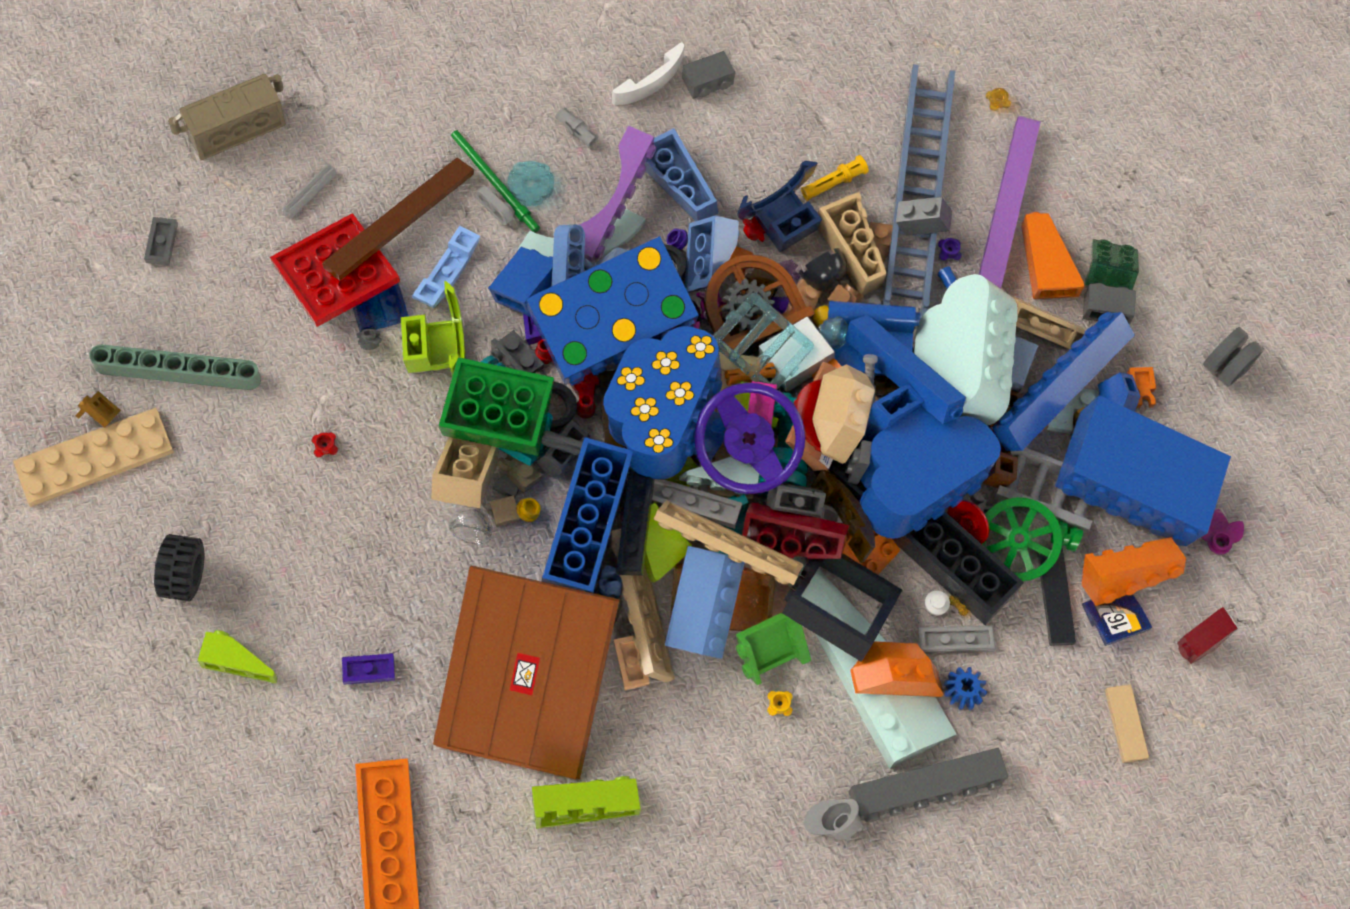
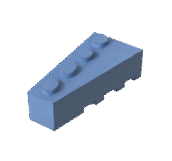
(680, 177)

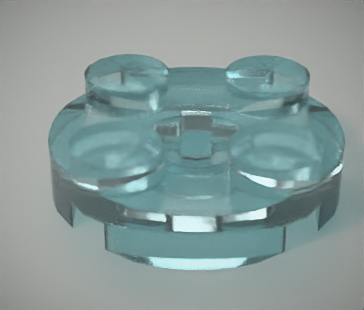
(531, 171)

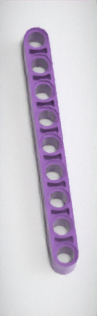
(1009, 200)

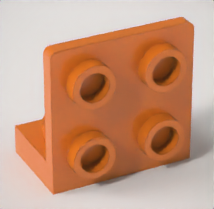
(880, 557)

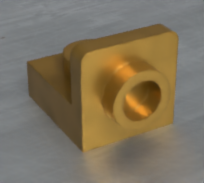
(98, 408)

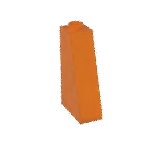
(1048, 261)

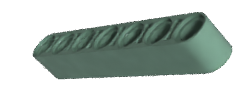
(166, 360)

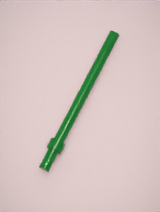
(521, 211)

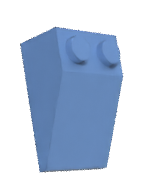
(708, 247)

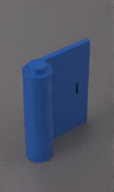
(895, 319)

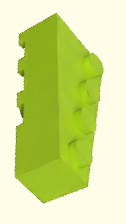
(585, 801)

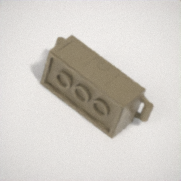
(232, 116)

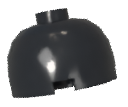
(825, 271)

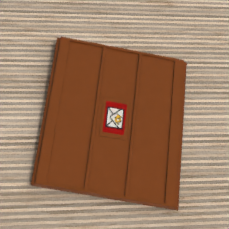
(525, 672)

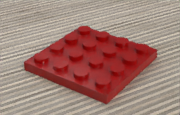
(320, 291)

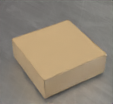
(504, 511)

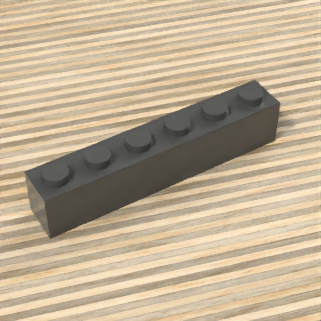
(929, 784)

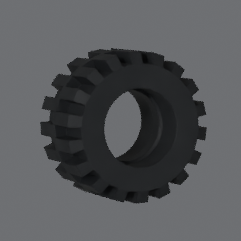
(179, 567)

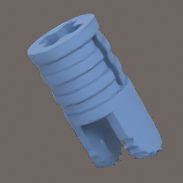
(610, 586)

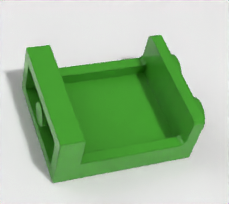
(771, 645)

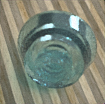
(834, 331)

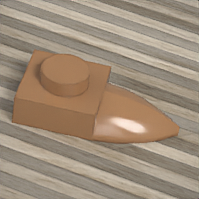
(882, 237)

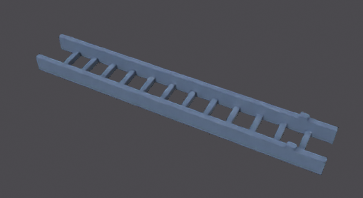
(938, 174)

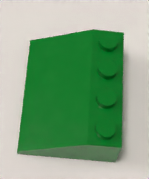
(497, 406)

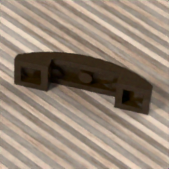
(850, 513)

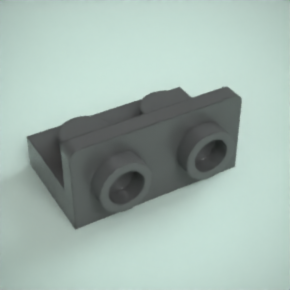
(515, 353)

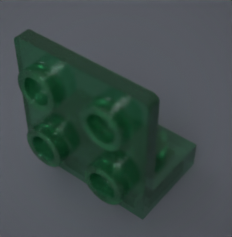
(1113, 264)

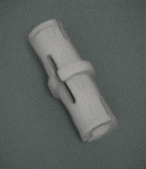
(576, 127)

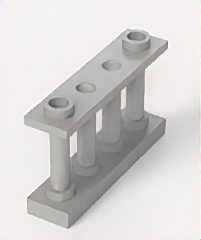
(1045, 465)

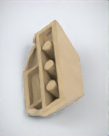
(842, 411)

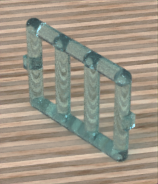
(770, 315)

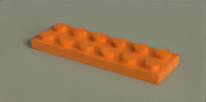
(387, 835)

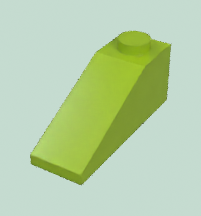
(226, 655)

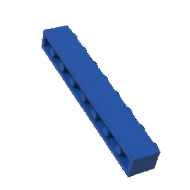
(1063, 381)

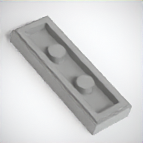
(956, 639)

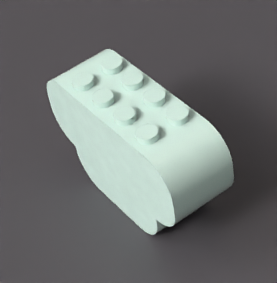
(972, 344)

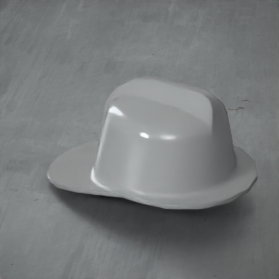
(834, 818)

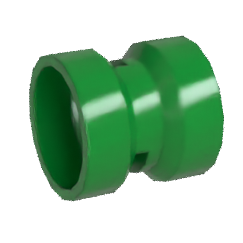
(1070, 536)

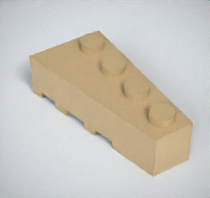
(846, 228)

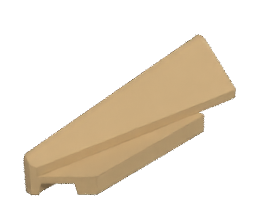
(1047, 324)

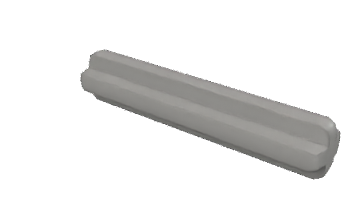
(309, 191)

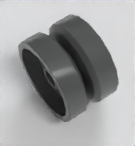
(1237, 360)

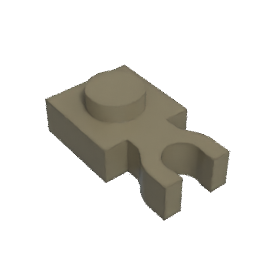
(520, 473)

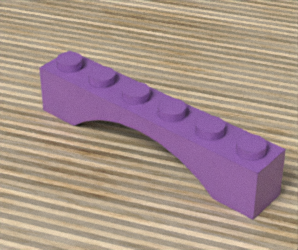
(633, 151)

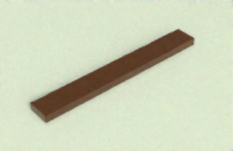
(397, 219)

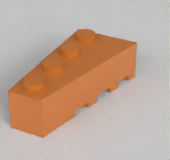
(1131, 570)

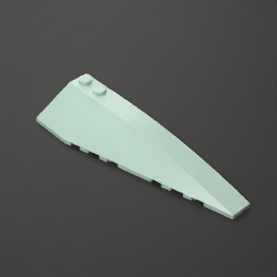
(898, 723)

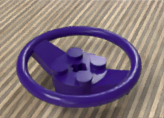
(760, 453)

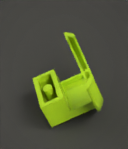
(433, 344)

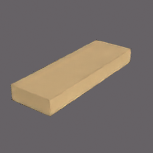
(1126, 723)

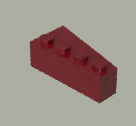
(795, 533)

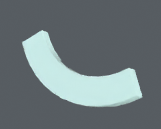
(624, 231)

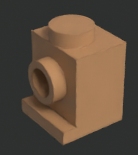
(846, 294)

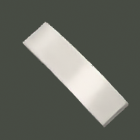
(630, 92)

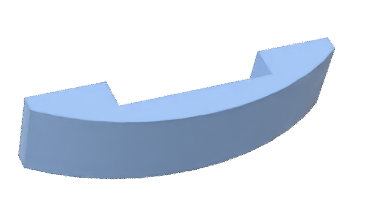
(448, 268)

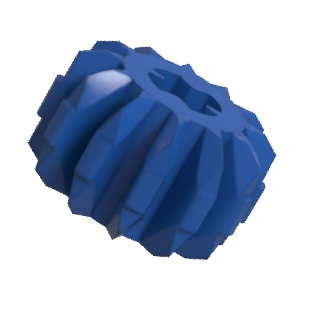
(972, 695)

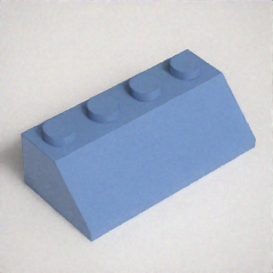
(704, 602)

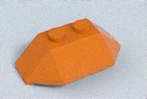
(896, 670)

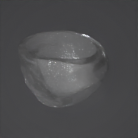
(471, 525)

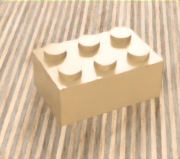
(464, 472)

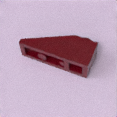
(1206, 636)

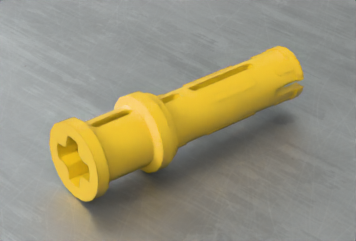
(844, 174)

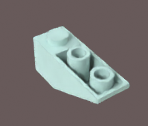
(728, 467)

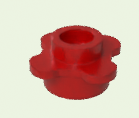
(320, 439)

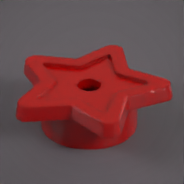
(753, 229)

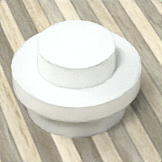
(937, 603)

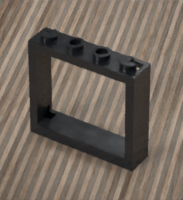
(831, 627)

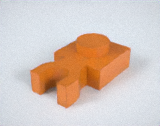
(1145, 383)

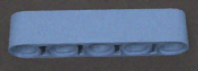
(568, 247)

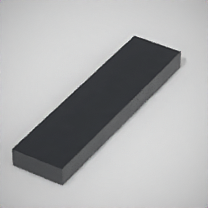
(1057, 603)

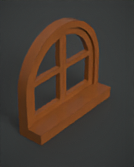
(768, 265)

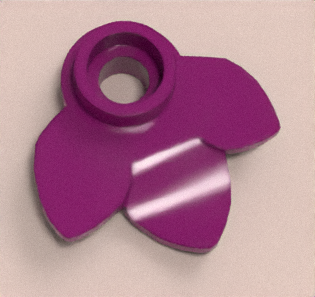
(1224, 532)

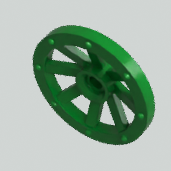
(1054, 527)

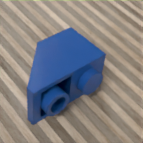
(1121, 390)

